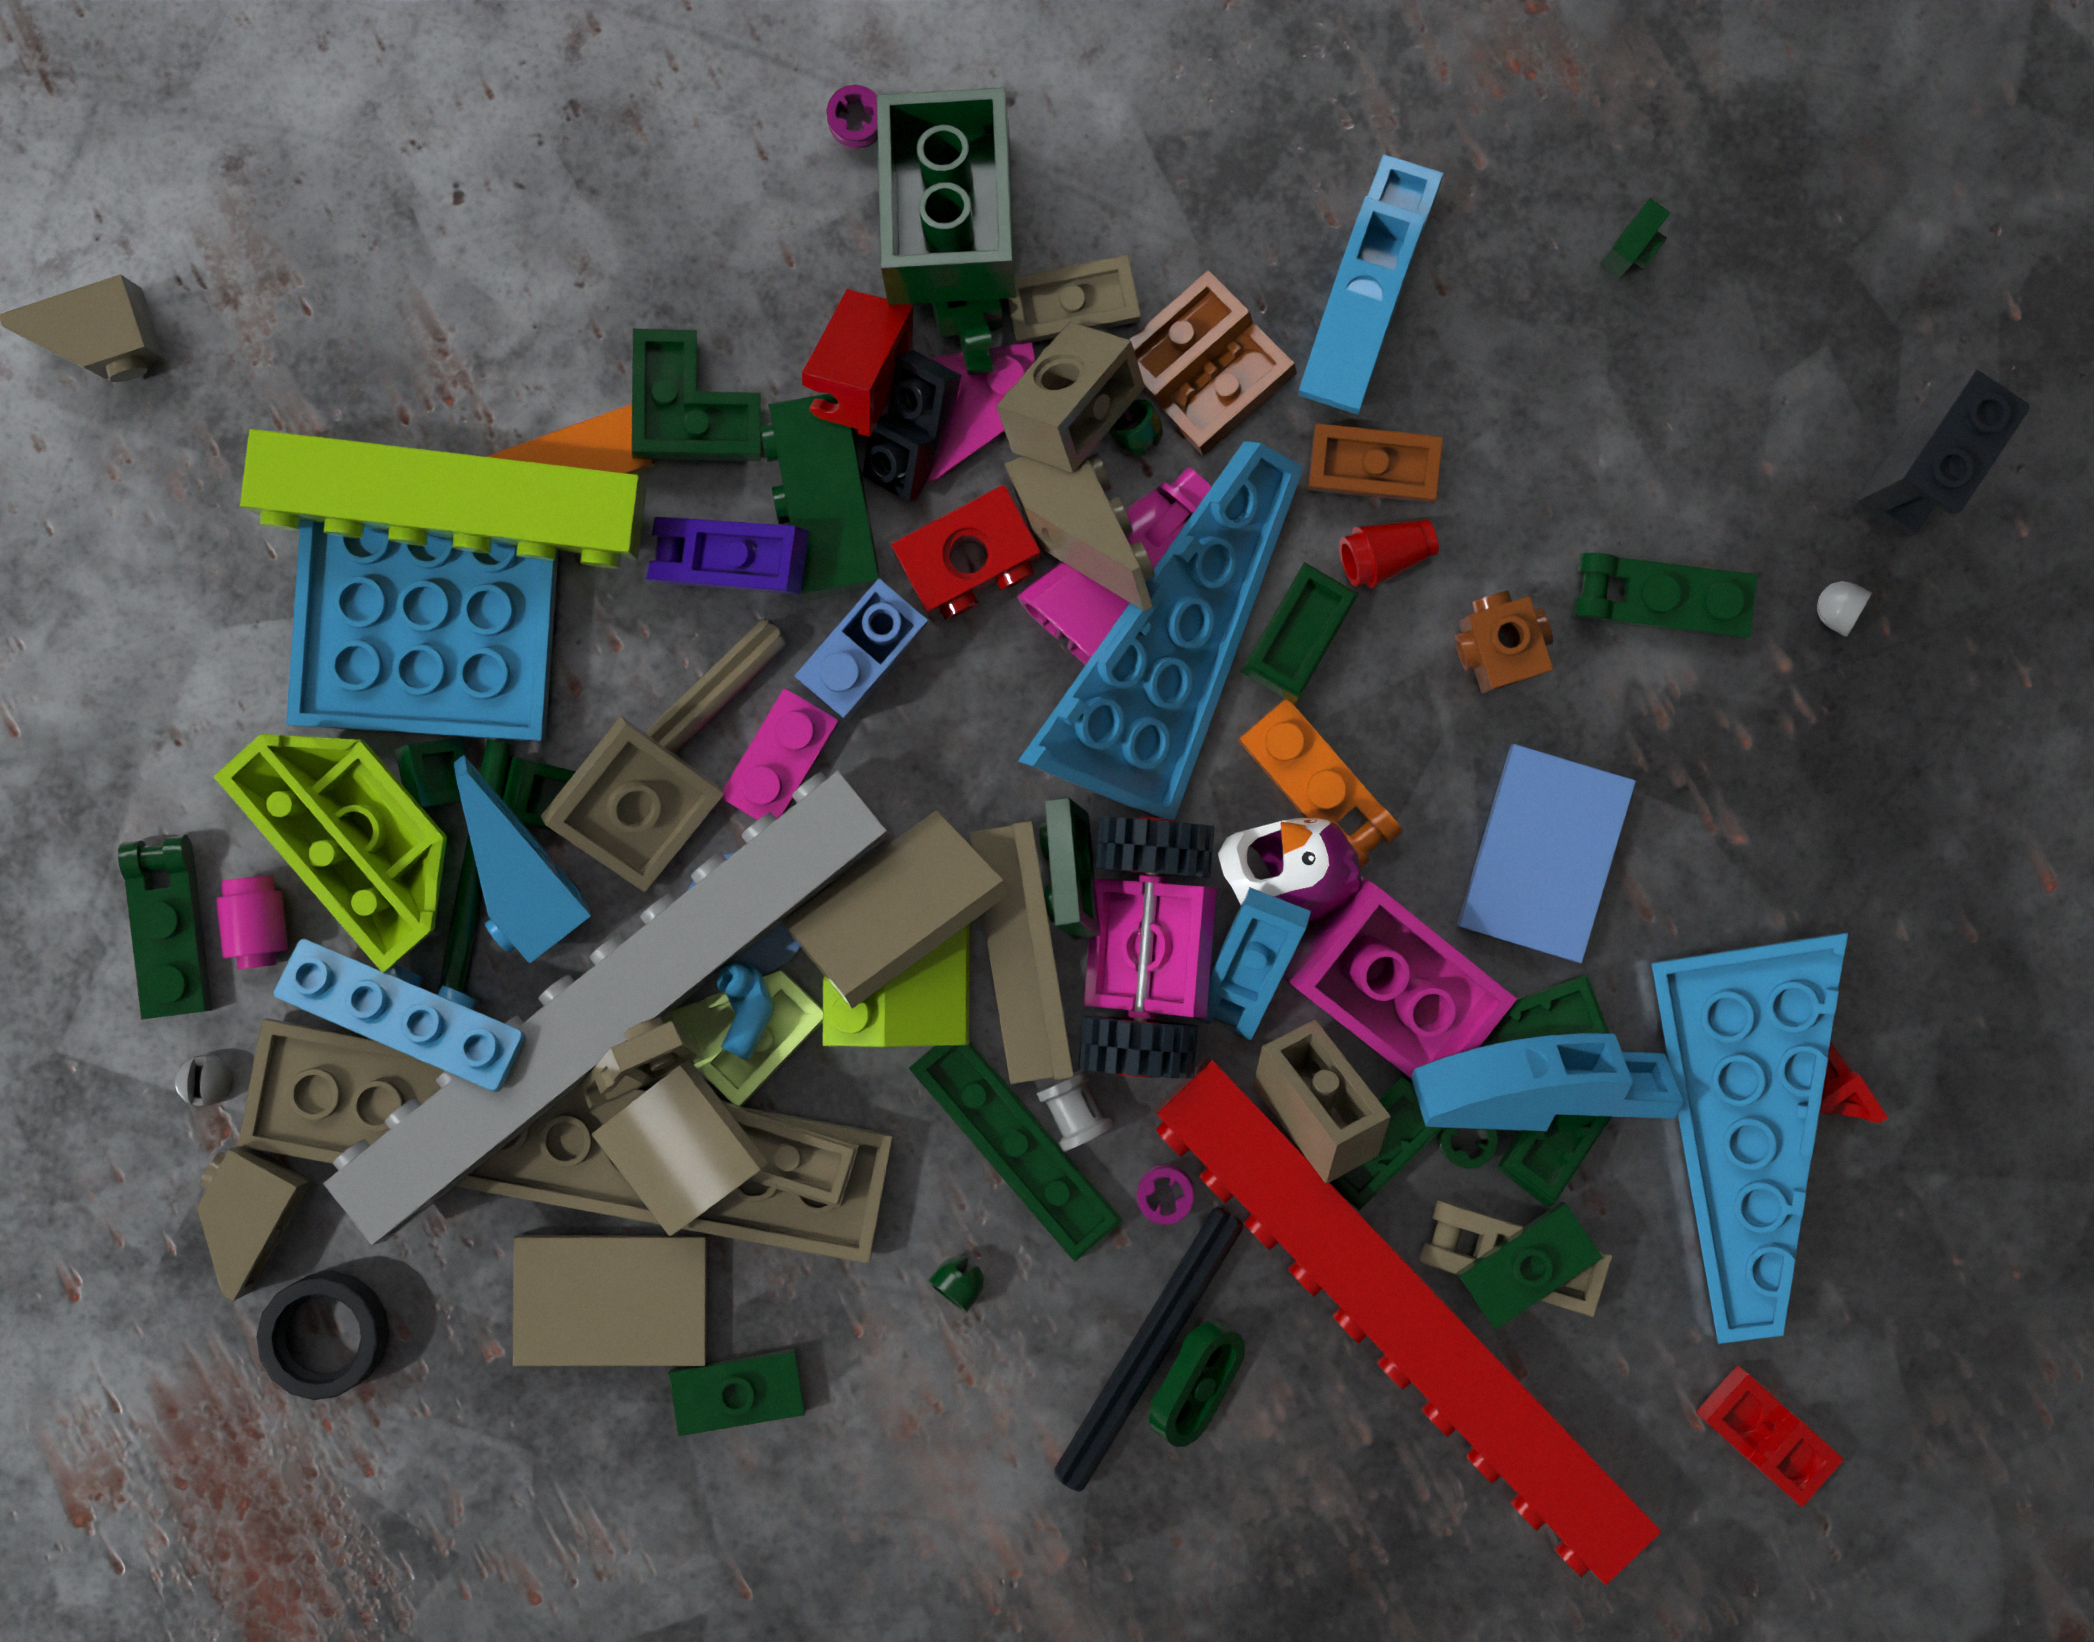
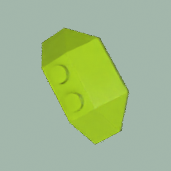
(346, 835)

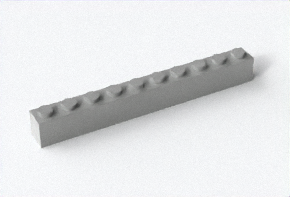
(631, 982)

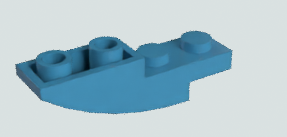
(1370, 284)
(1534, 1078)

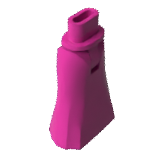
(1083, 609)

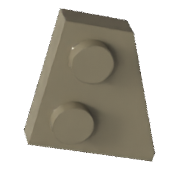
(645, 1057)

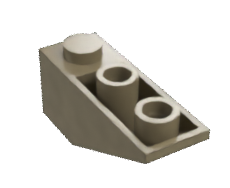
(1081, 526)

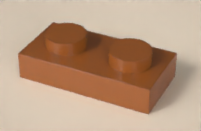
(1375, 463)

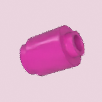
(252, 921)

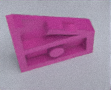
(975, 415)

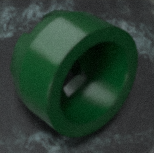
(1137, 428)
(954, 1285)

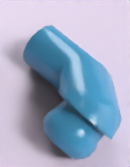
(751, 1005)

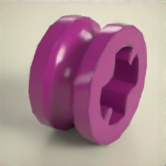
(838, 126)
(1182, 1203)

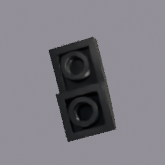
(914, 429)

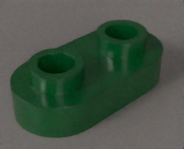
(1196, 1383)

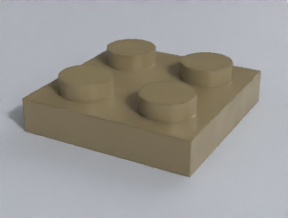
(632, 804)

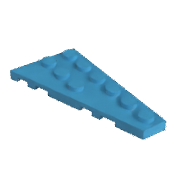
(1156, 678)
(1751, 1064)

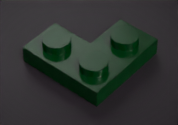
(676, 419)

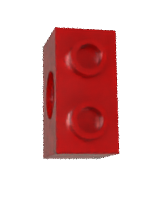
(987, 520)

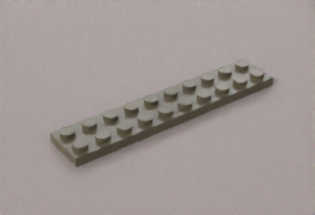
(328, 1089)

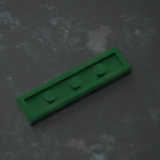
(1017, 1146)

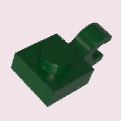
(972, 323)

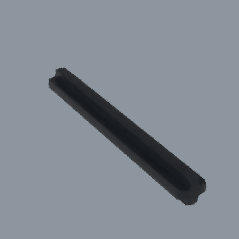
(1148, 1349)

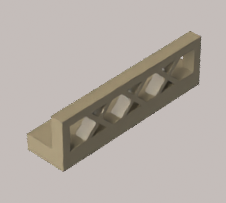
(1023, 958)

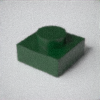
(1638, 240)
(429, 771)

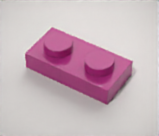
(779, 757)

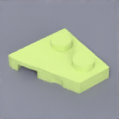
(710, 1019)

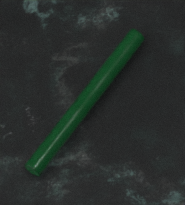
(469, 887)

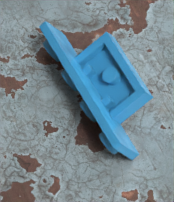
(401, 1015)

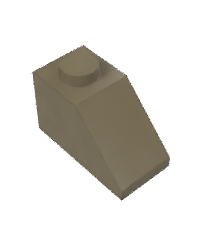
(93, 326)
(246, 1214)

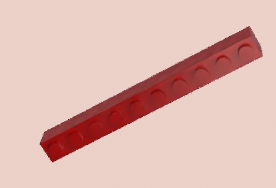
(1407, 1321)

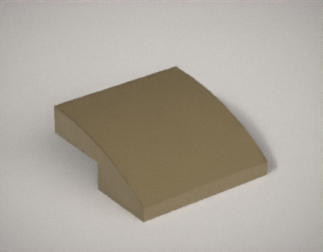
(679, 1148)

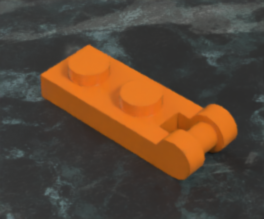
(1316, 777)

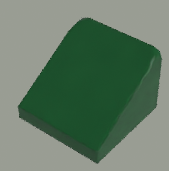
(532, 788)

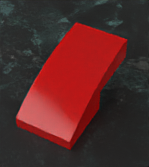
(1769, 1436)

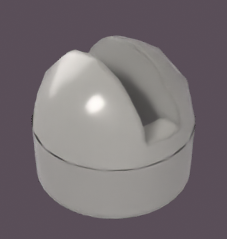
(1842, 605)
(214, 1083)

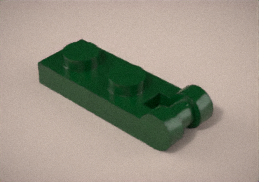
(1667, 596)
(166, 928)

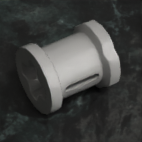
(1075, 1110)

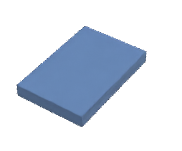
(1546, 853)

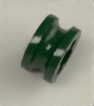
(1459, 1156)

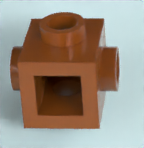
(1527, 636)

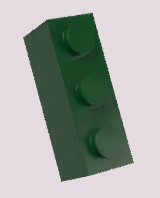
(823, 495)

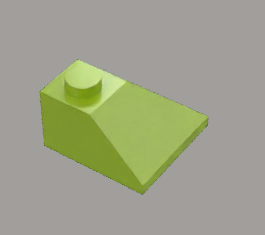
(914, 1009)

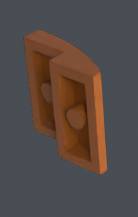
(1208, 363)

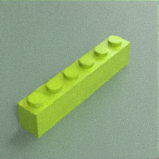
(443, 496)

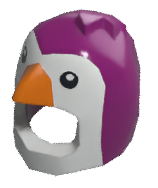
(1307, 864)

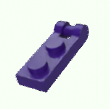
(728, 555)

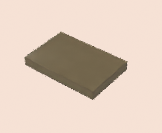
(895, 908)
(610, 1300)

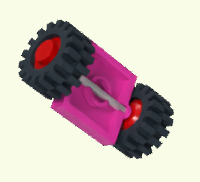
(1149, 948)

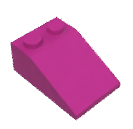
(1395, 981)

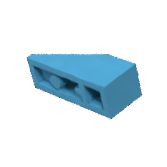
(522, 885)

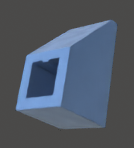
(862, 650)

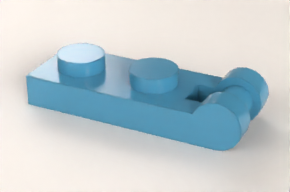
(1253, 961)

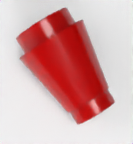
(1385, 550)

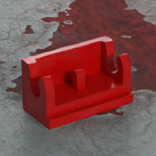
(858, 359)

